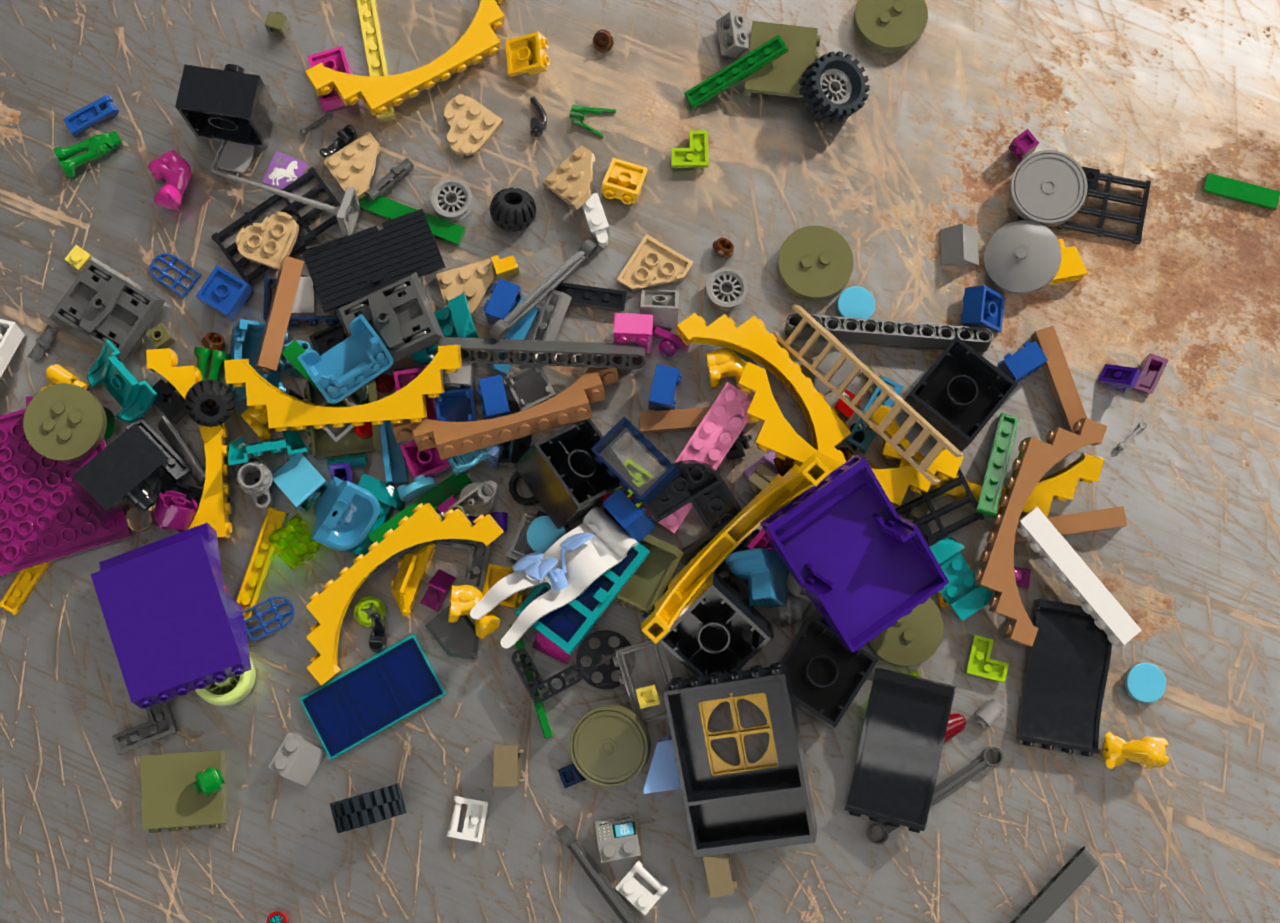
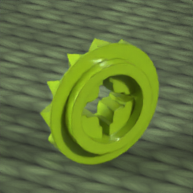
(366, 603)

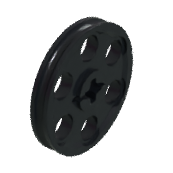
(595, 655)

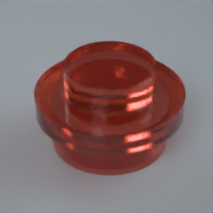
(385, 383)

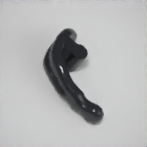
(536, 126)
(345, 137)
(378, 637)

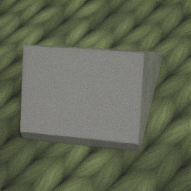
(959, 246)

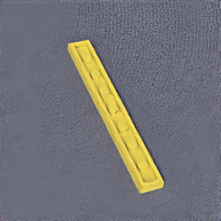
(373, 43)

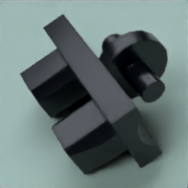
(737, 451)

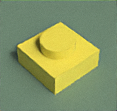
(78, 258)
(647, 696)

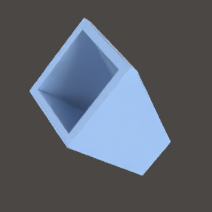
(663, 768)

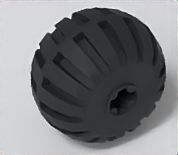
(513, 209)
(204, 414)

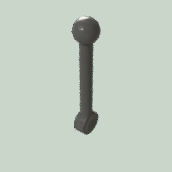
(328, 115)

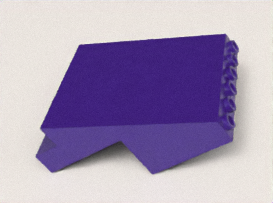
(854, 554)
(172, 617)

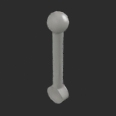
(1141, 426)

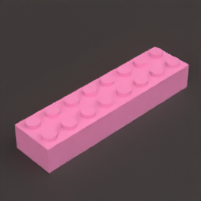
(712, 440)

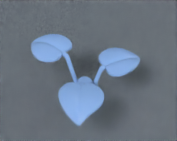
(538, 569)

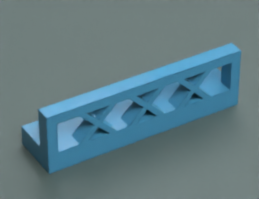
(517, 332)
(871, 435)
(394, 461)

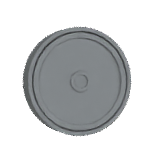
(1048, 188)

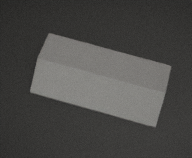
(825, 366)

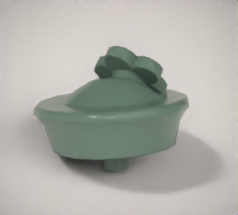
(361, 394)

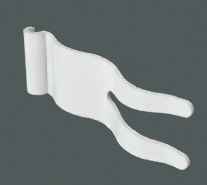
(582, 567)

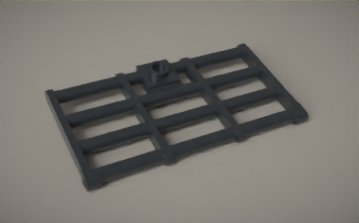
(1093, 177)
(300, 243)
(935, 514)

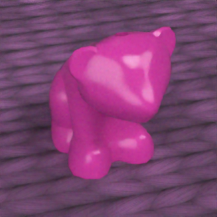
(177, 175)

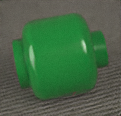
(208, 781)

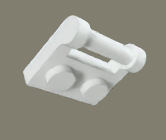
(474, 819)
(636, 892)

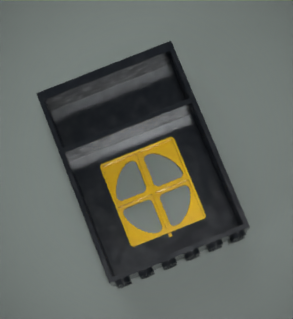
(748, 802)

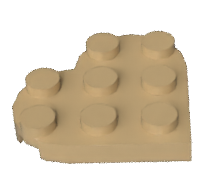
(469, 125)
(268, 241)

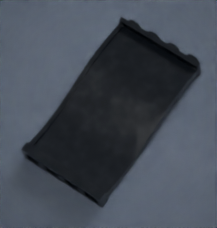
(1064, 680)
(900, 749)

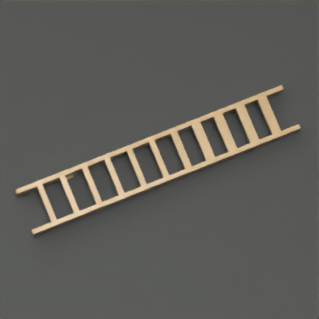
(853, 404)

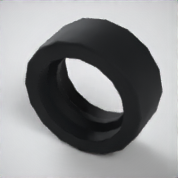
(512, 489)

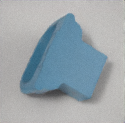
(344, 515)
(763, 573)

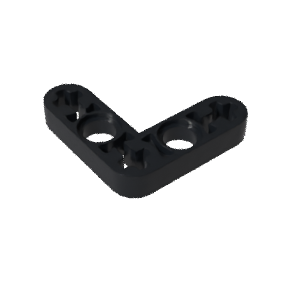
(538, 681)

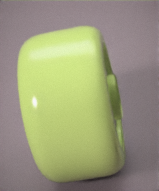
(229, 691)

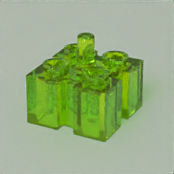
(294, 542)

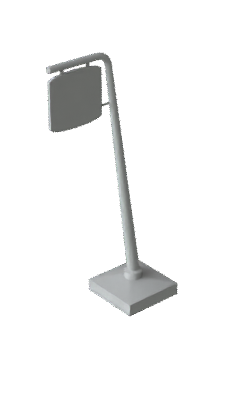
(237, 158)

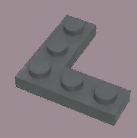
(477, 561)
(158, 726)

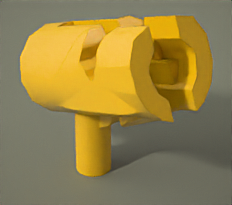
(59, 375)

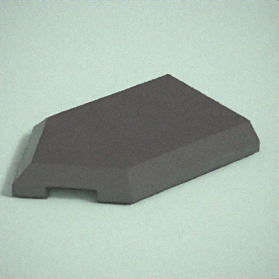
(455, 638)

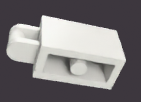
(596, 220)

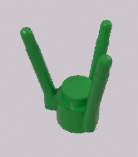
(580, 112)

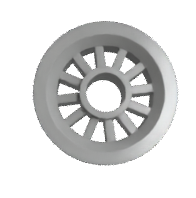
(461, 196)
(731, 274)

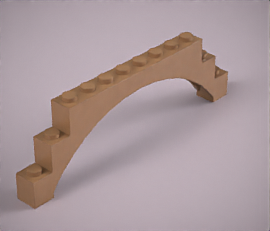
(464, 437)
(997, 564)

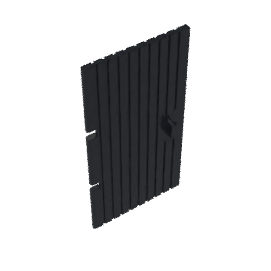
(373, 259)

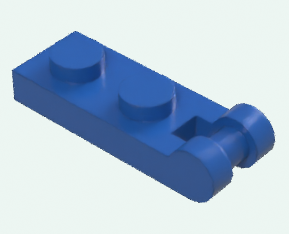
(91, 115)

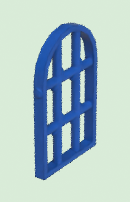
(176, 280)
(273, 608)

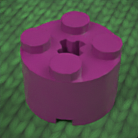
(174, 511)

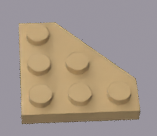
(355, 164)
(573, 178)
(653, 266)
(469, 279)

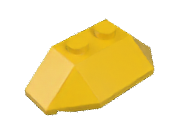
(411, 576)

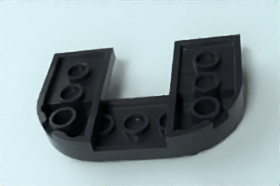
(709, 496)

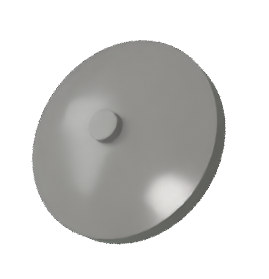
(1022, 257)

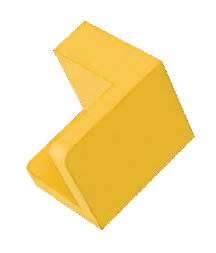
(505, 267)

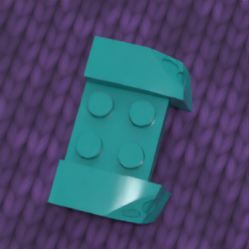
(454, 321)
(133, 396)
(238, 449)
(388, 499)
(960, 592)

